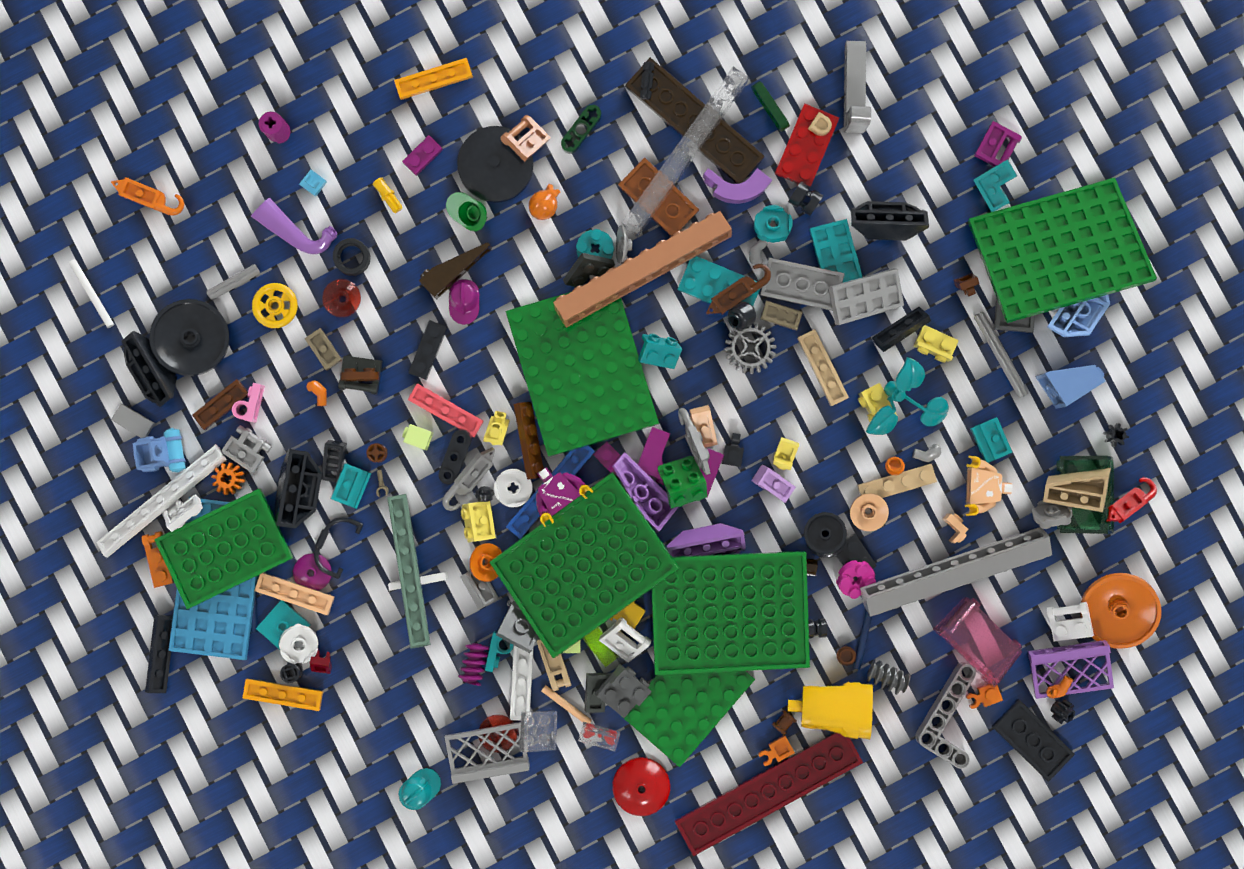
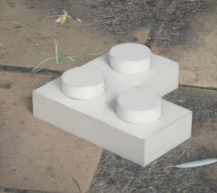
(180, 512)

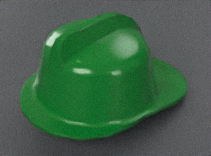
(466, 211)

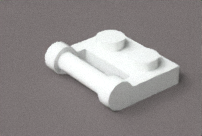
(1070, 628)
(621, 643)

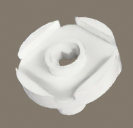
(504, 481)
(297, 633)

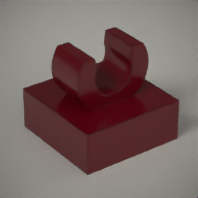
(321, 665)

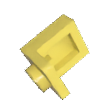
(785, 454)

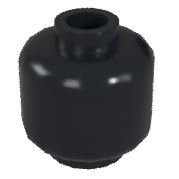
(741, 315)

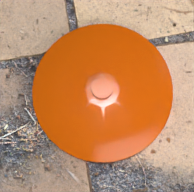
(1122, 610)

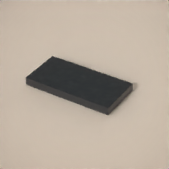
(1033, 740)

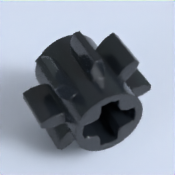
(1120, 437)
(1062, 711)

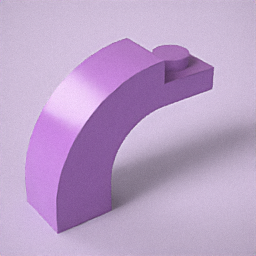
(740, 192)

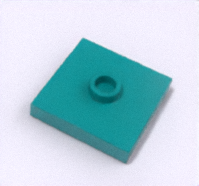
(279, 620)

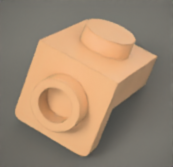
(955, 523)

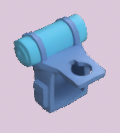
(165, 451)

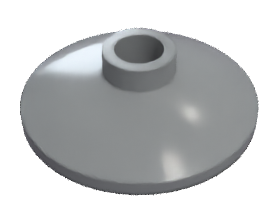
(623, 244)

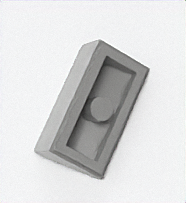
(480, 591)

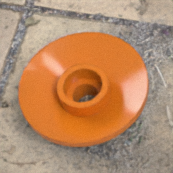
(487, 552)

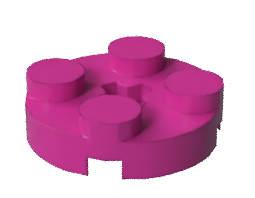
(848, 572)

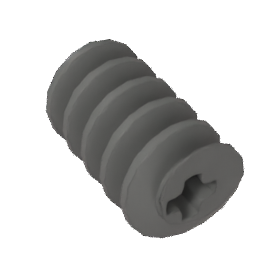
(888, 676)

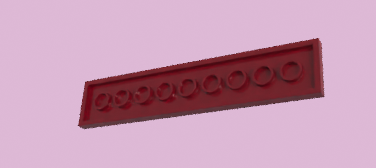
(768, 792)

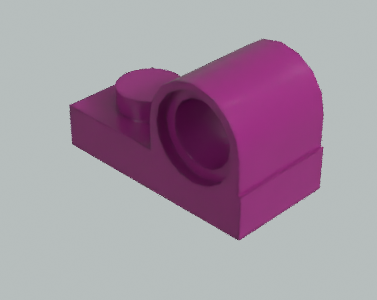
(607, 456)

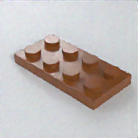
(674, 210)

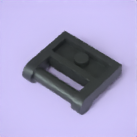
(359, 364)

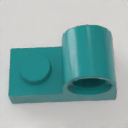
(495, 648)

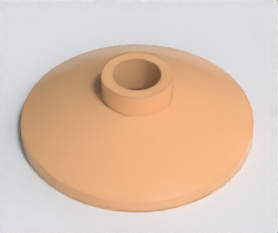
(873, 520)

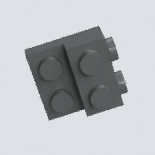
(623, 690)

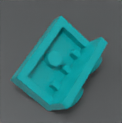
(660, 351)

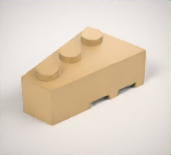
(1078, 489)

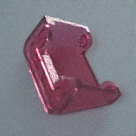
(979, 641)

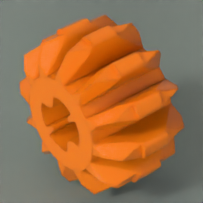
(231, 471)

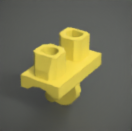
(497, 429)

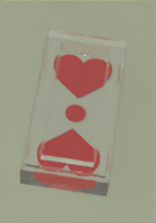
(599, 736)

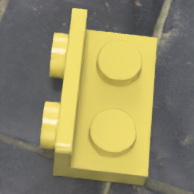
(935, 343)
(873, 399)
(478, 521)

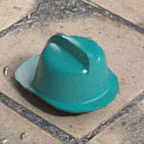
(419, 789)

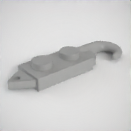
(694, 441)
(469, 477)

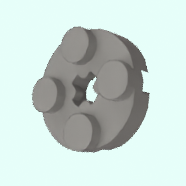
(1051, 514)

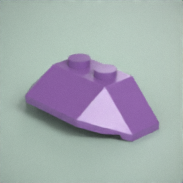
(708, 540)

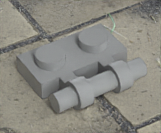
(243, 454)

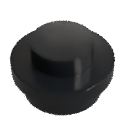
(484, 494)

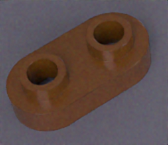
(351, 375)

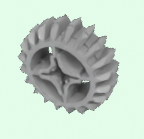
(755, 355)

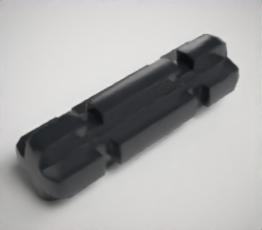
(647, 80)

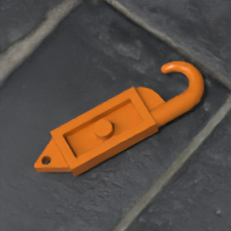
(146, 196)

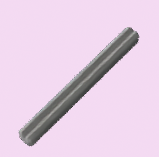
(1001, 354)

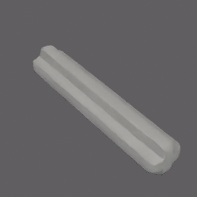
(233, 282)

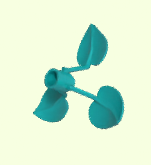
(909, 377)

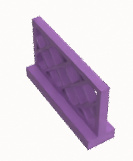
(1073, 653)

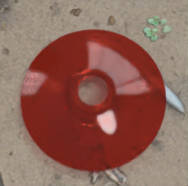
(332, 295)
(493, 721)

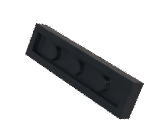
(159, 655)

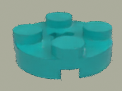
(777, 233)
(595, 237)

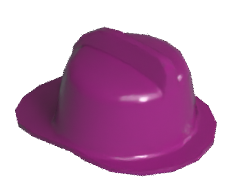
(464, 301)

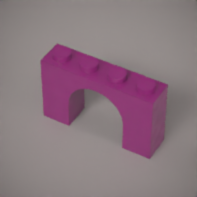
(652, 458)

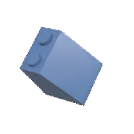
(1070, 384)

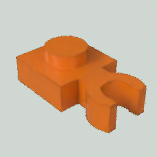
(986, 695)
(779, 749)

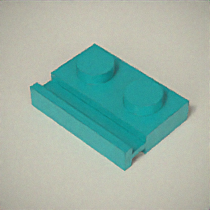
(991, 440)
(350, 485)

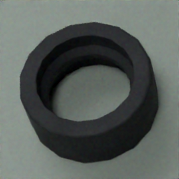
(337, 256)

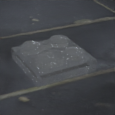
(538, 731)

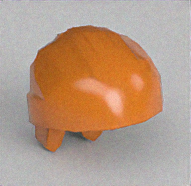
(544, 203)

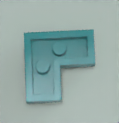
(991, 182)

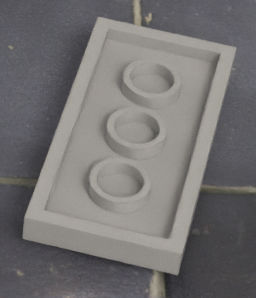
(801, 283)

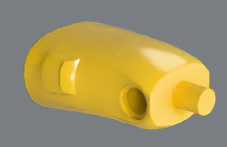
(837, 709)

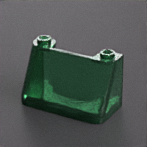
(1085, 520)

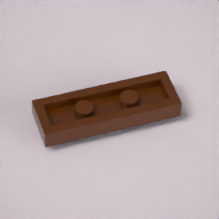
(220, 404)

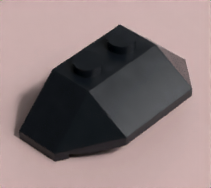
(889, 220)
(151, 377)
(297, 489)

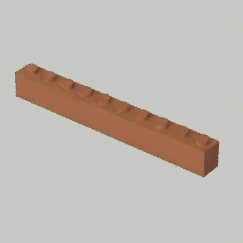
(642, 269)

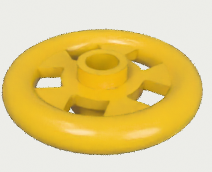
(258, 306)

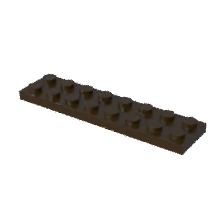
(680, 109)

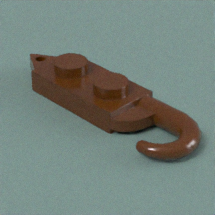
(738, 292)

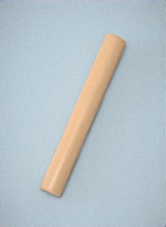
(565, 704)

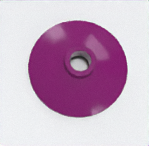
(319, 579)

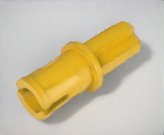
(387, 195)

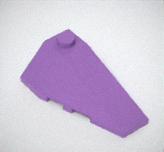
(644, 492)

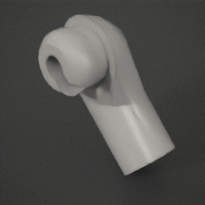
(755, 252)
(931, 454)

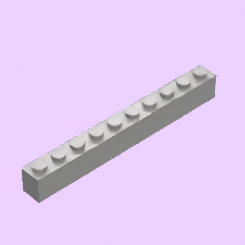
(956, 571)

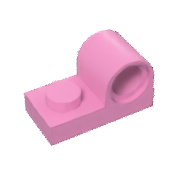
(255, 396)

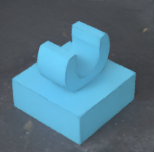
(313, 183)

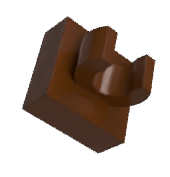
(966, 284)

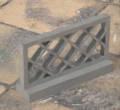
(488, 769)

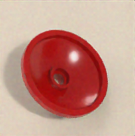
(637, 773)

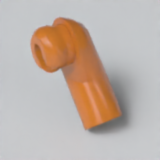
(319, 390)
(1060, 689)

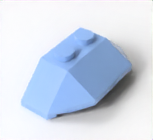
(1079, 318)

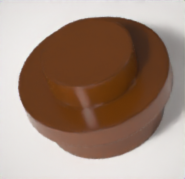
(846, 655)

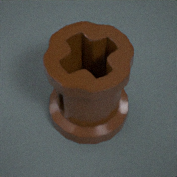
(784, 722)

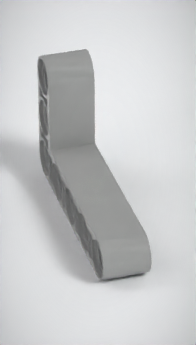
(856, 114)
(945, 715)

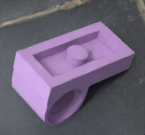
(773, 483)

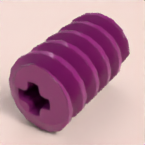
(274, 127)
(473, 663)

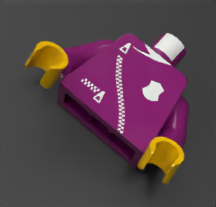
(557, 493)

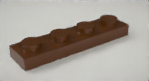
(528, 439)

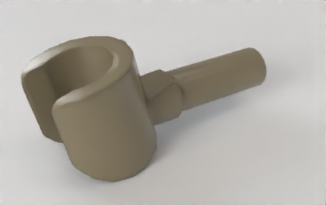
(381, 483)

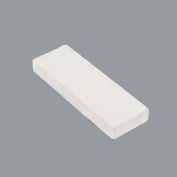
(424, 580)

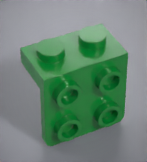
(683, 481)

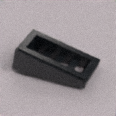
(326, 459)

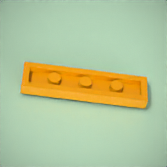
(433, 78)
(282, 694)

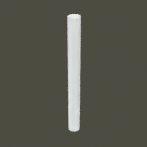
(91, 293)

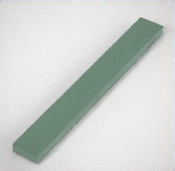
(408, 571)

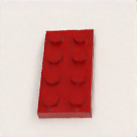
(805, 148)

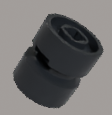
(800, 194)

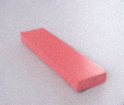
(445, 410)

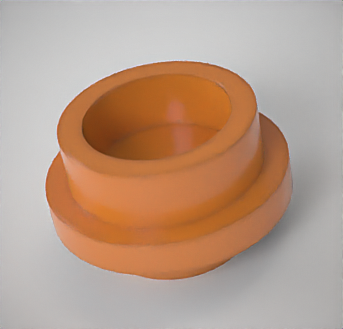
(894, 466)

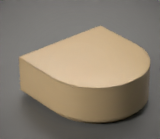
(821, 125)

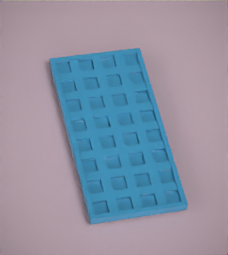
(219, 624)

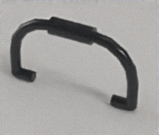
(321, 540)

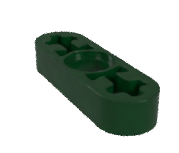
(770, 106)
(593, 121)

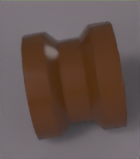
(373, 452)

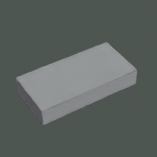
(132, 421)

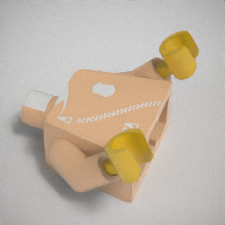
(983, 486)

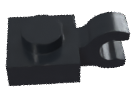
(733, 454)

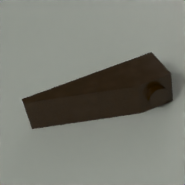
(444, 275)

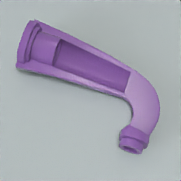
(277, 222)

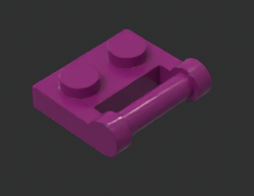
(993, 141)

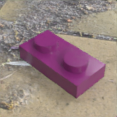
(422, 155)

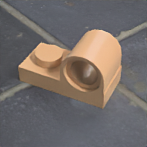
(703, 422)

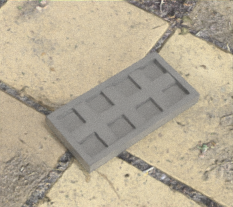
(866, 296)

